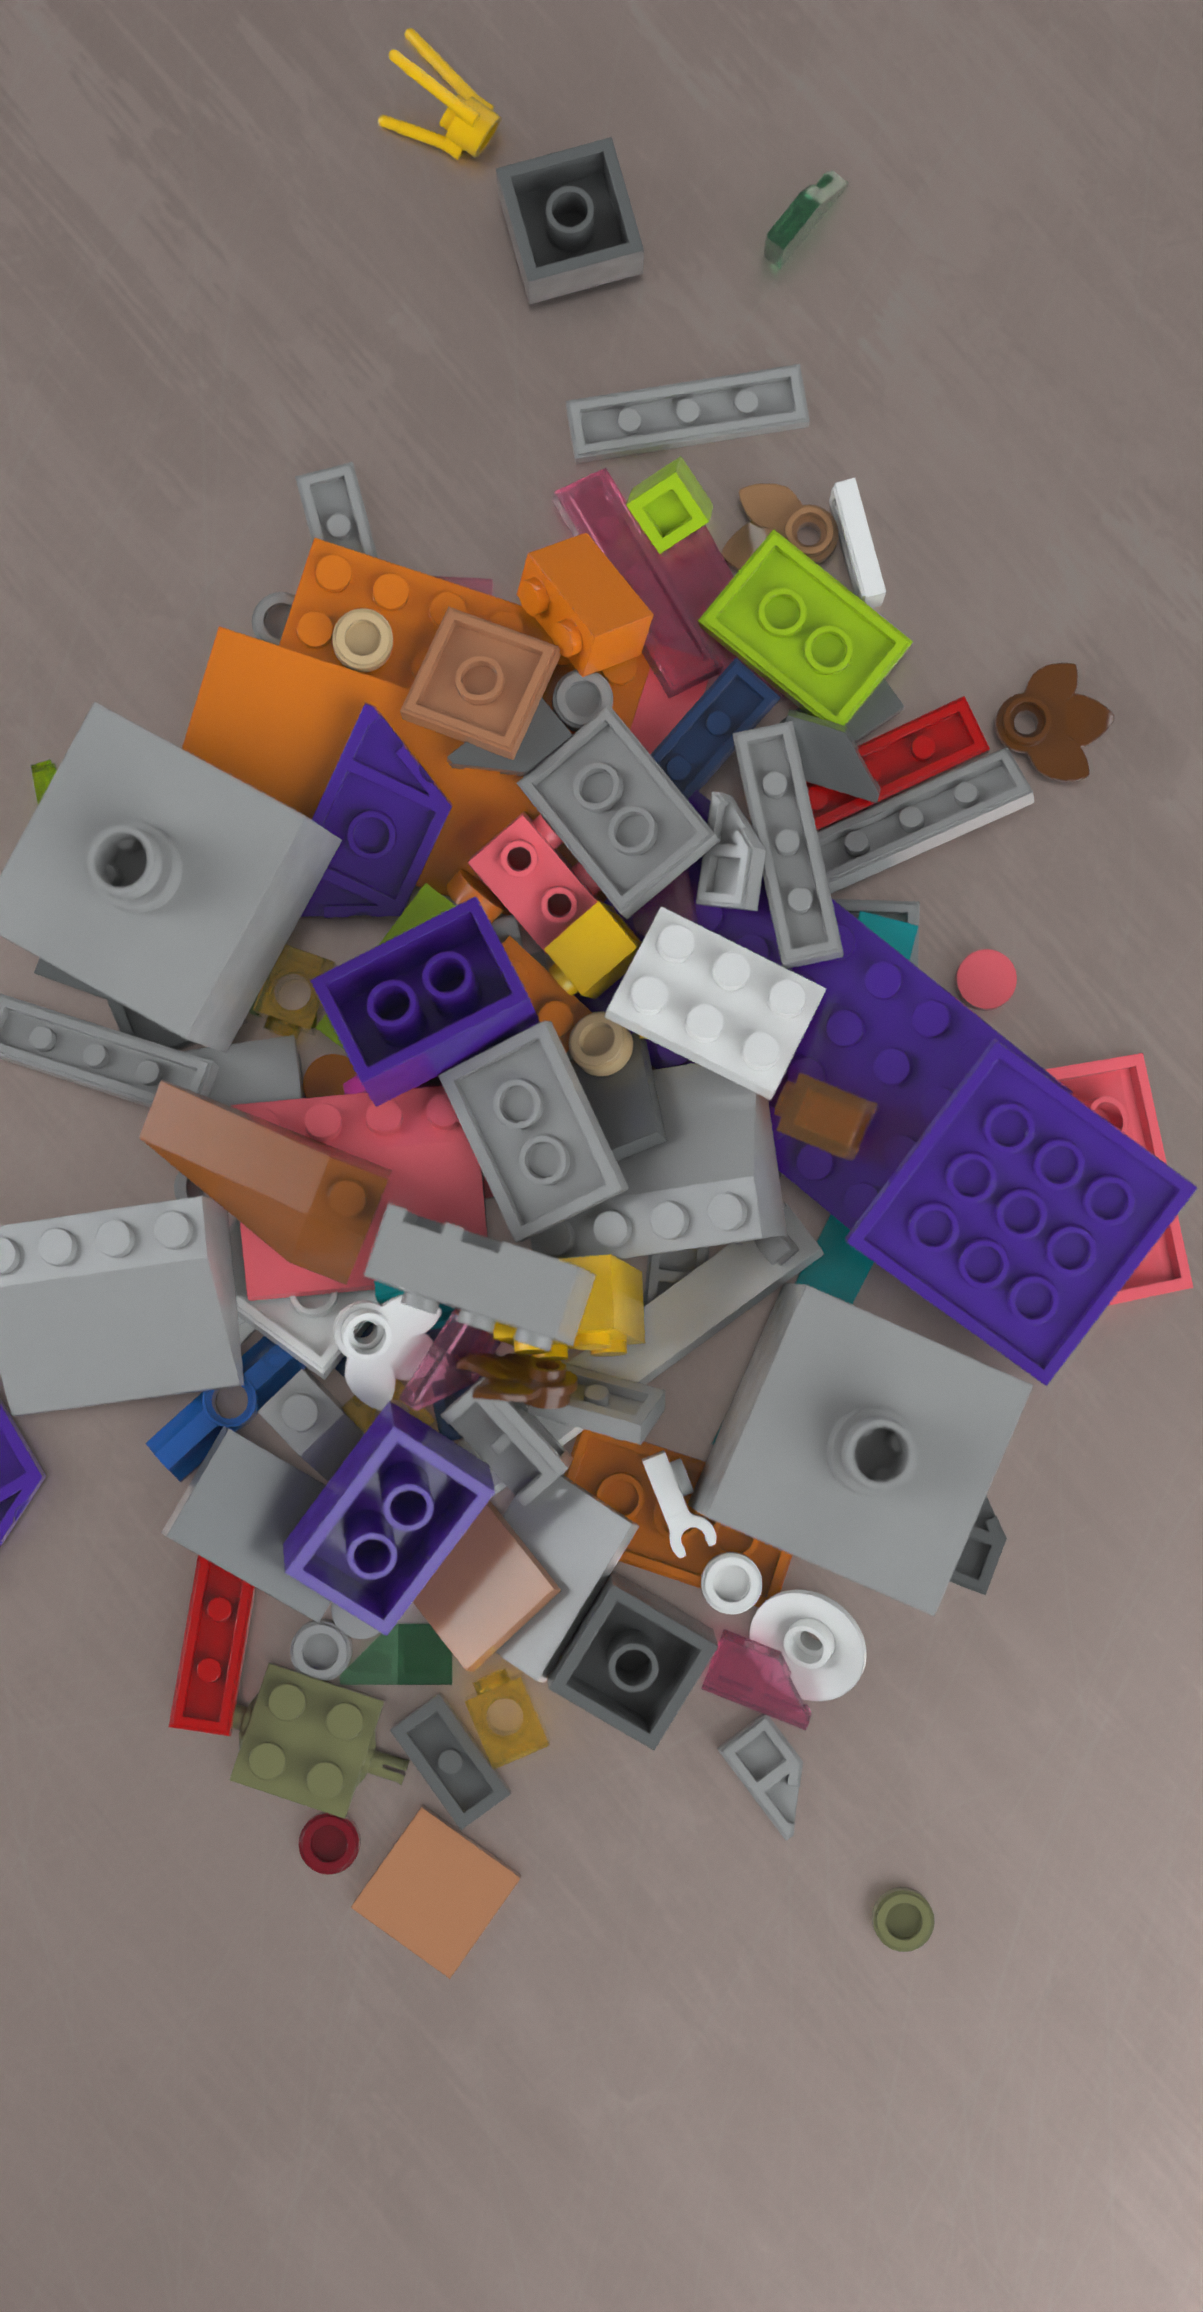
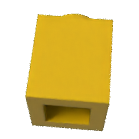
(593, 952)

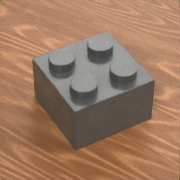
(570, 220)
(633, 1660)

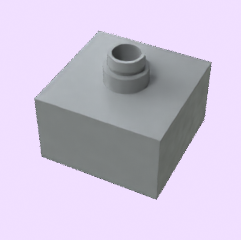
(160, 879)
(860, 1446)

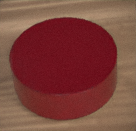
(329, 1843)

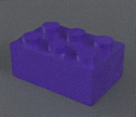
(425, 1001)
(388, 1518)

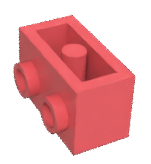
(535, 878)

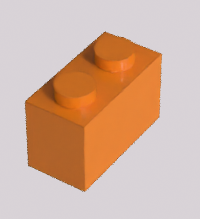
(584, 604)

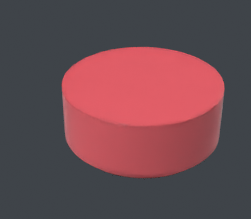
(985, 980)

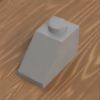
(312, 1423)

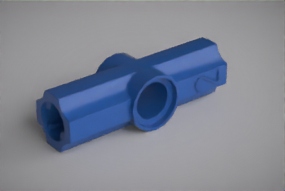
(191, 1433)

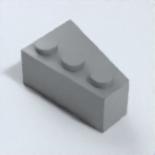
(480, 1278)

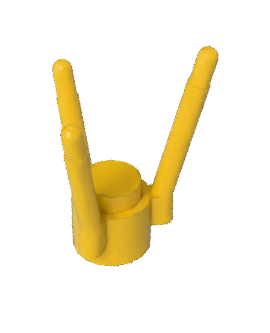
(468, 116)

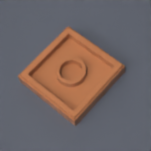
(480, 683)
(484, 1590)
(436, 1891)

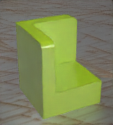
(670, 505)

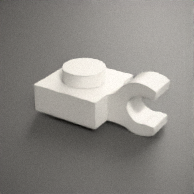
(670, 1485)

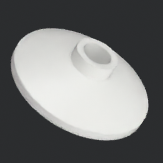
(818, 1668)

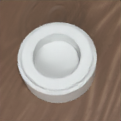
(731, 1583)

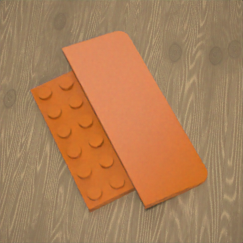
(289, 708)

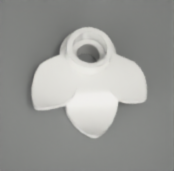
(388, 1352)

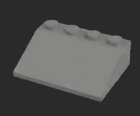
(697, 1189)
(118, 1306)

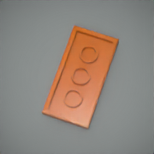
(618, 1477)

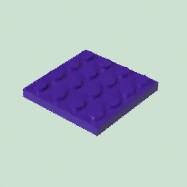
(1020, 1212)

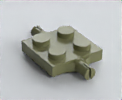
(310, 1741)

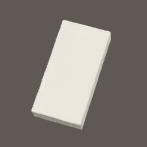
(857, 543)

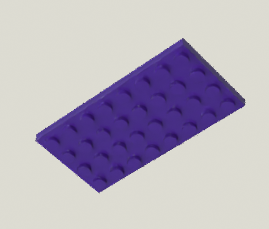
(875, 1033)

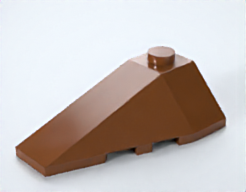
(281, 1185)

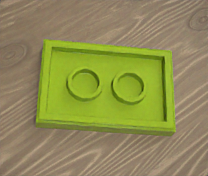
(804, 631)

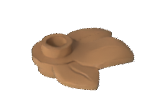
(779, 509)

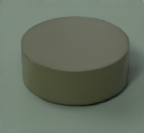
(903, 1919)

